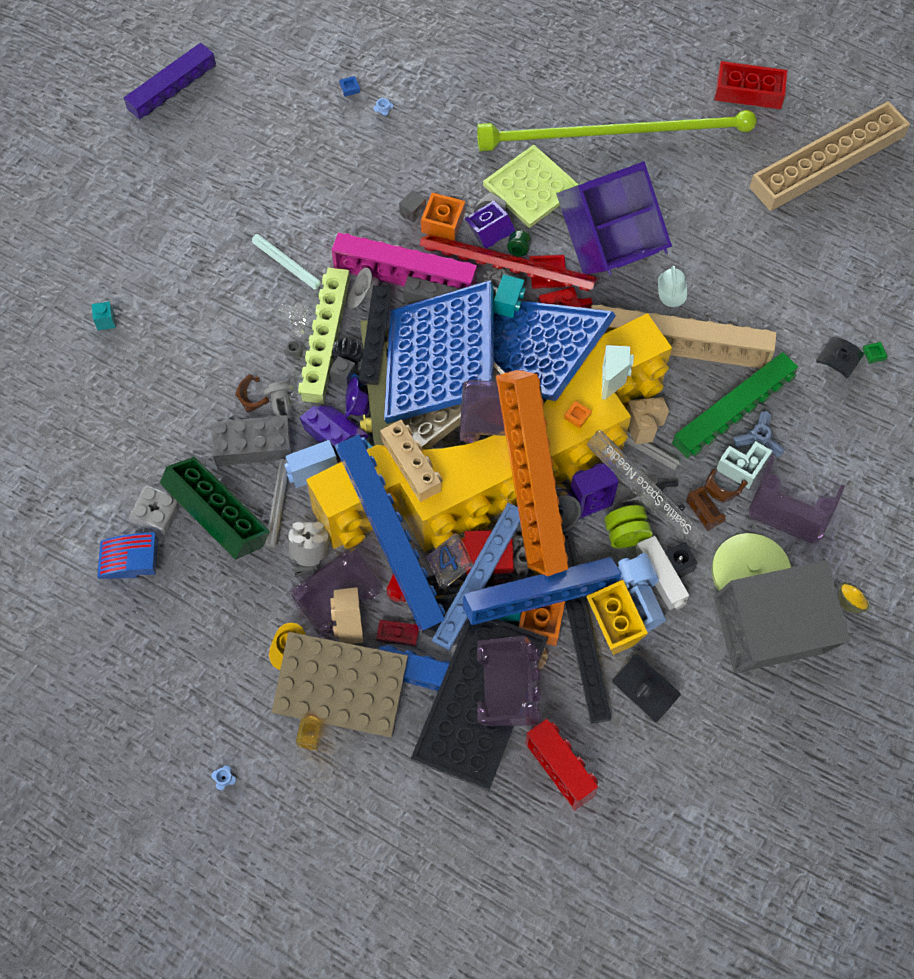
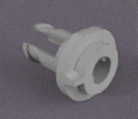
(279, 393)

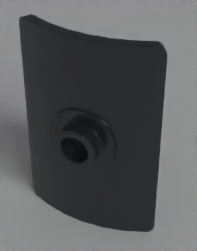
(841, 356)
(646, 688)

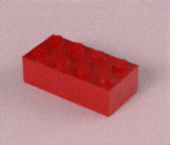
(751, 85)
(561, 764)

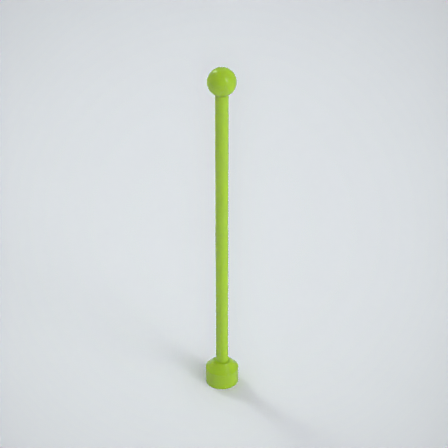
(489, 136)

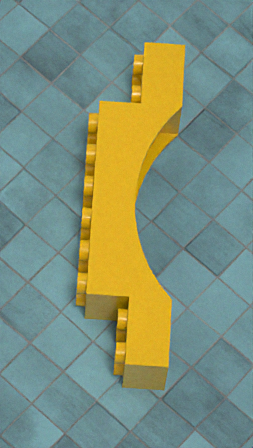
(479, 474)

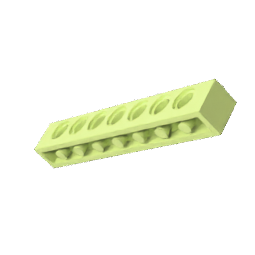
(317, 391)

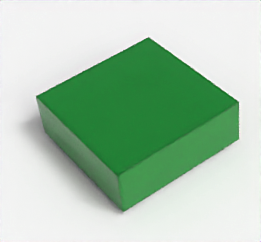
(874, 352)

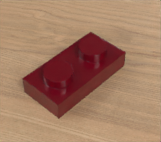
(397, 633)

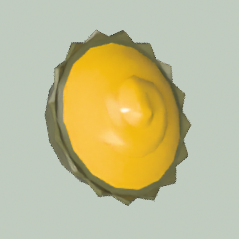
(852, 598)

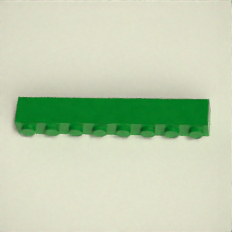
(735, 405)

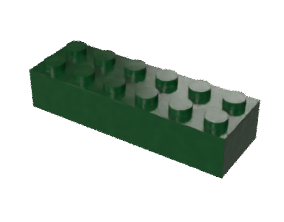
(214, 507)

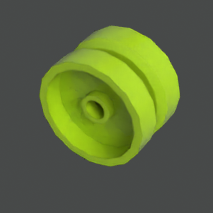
(627, 526)

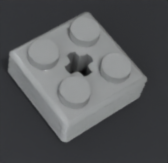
(159, 519)

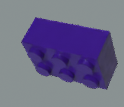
(594, 489)

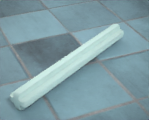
(285, 261)

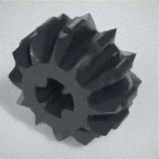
(348, 349)

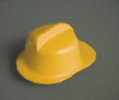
(279, 642)

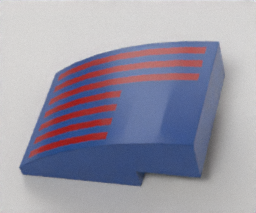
(128, 556)

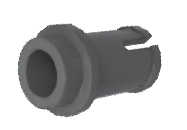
(300, 570)

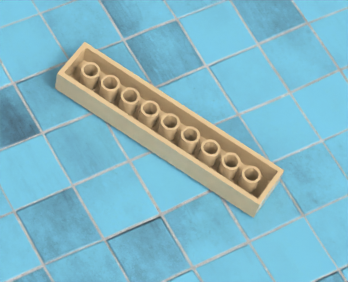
(829, 156)
(706, 339)

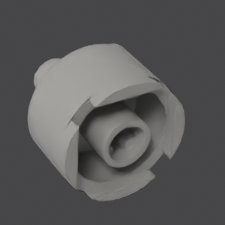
(308, 543)

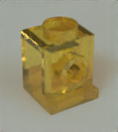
(306, 725)

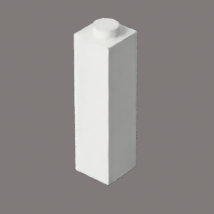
(669, 583)

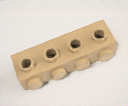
(410, 460)

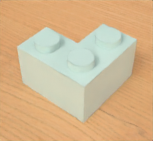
(742, 466)

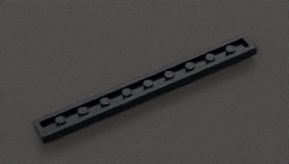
(586, 649)

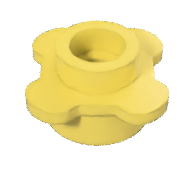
(366, 424)

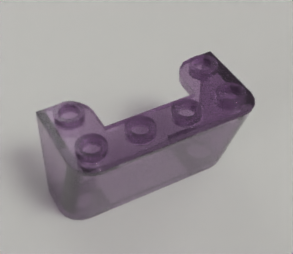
(509, 682)

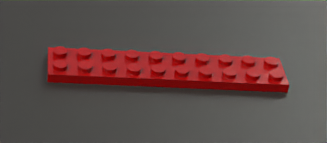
(512, 262)

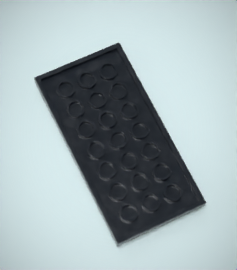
(451, 735)

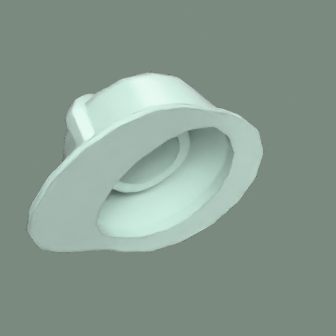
(672, 287)

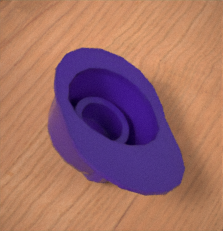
(356, 399)

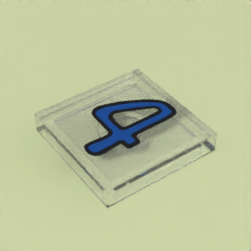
(449, 561)

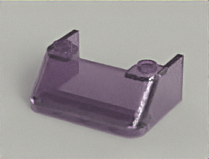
(789, 513)

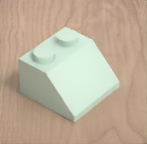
(615, 368)

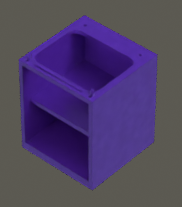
(614, 219)

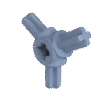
(760, 434)

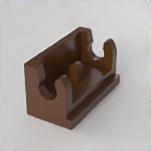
(705, 509)

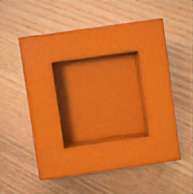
(577, 414)

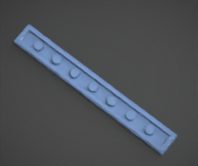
(478, 575)

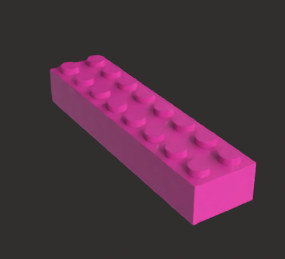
(395, 263)

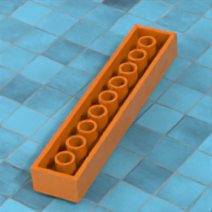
(532, 471)

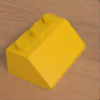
(617, 617)

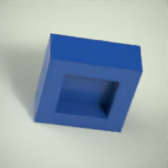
(349, 86)

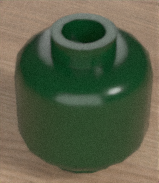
(519, 243)

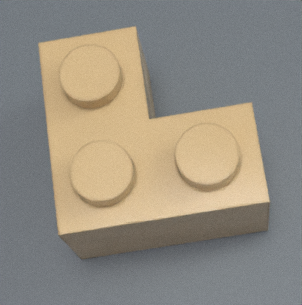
(645, 417)
(346, 613)

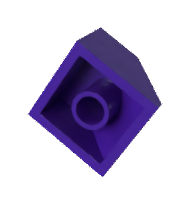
(490, 224)

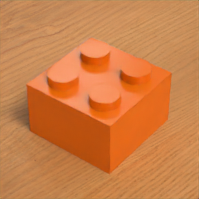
(443, 216)
(544, 621)

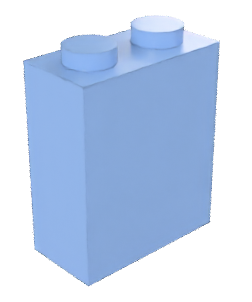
(309, 462)

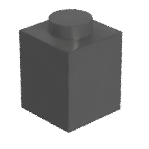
(342, 371)

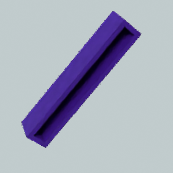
(169, 81)

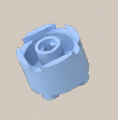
(638, 571)

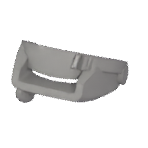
(486, 200)

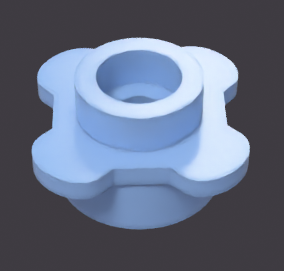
(383, 106)
(217, 776)

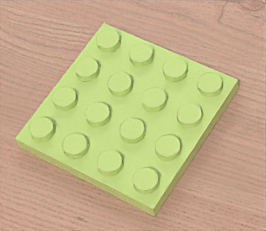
(529, 185)

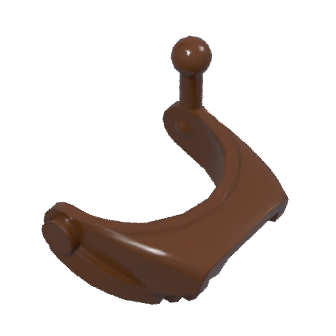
(241, 394)
(719, 493)

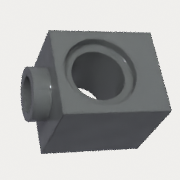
(412, 206)

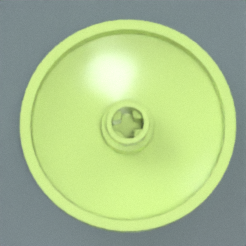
(745, 557)

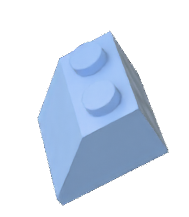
(647, 606)

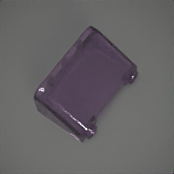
(481, 410)
(343, 572)

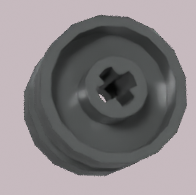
(568, 507)

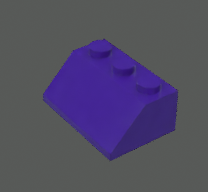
(329, 424)

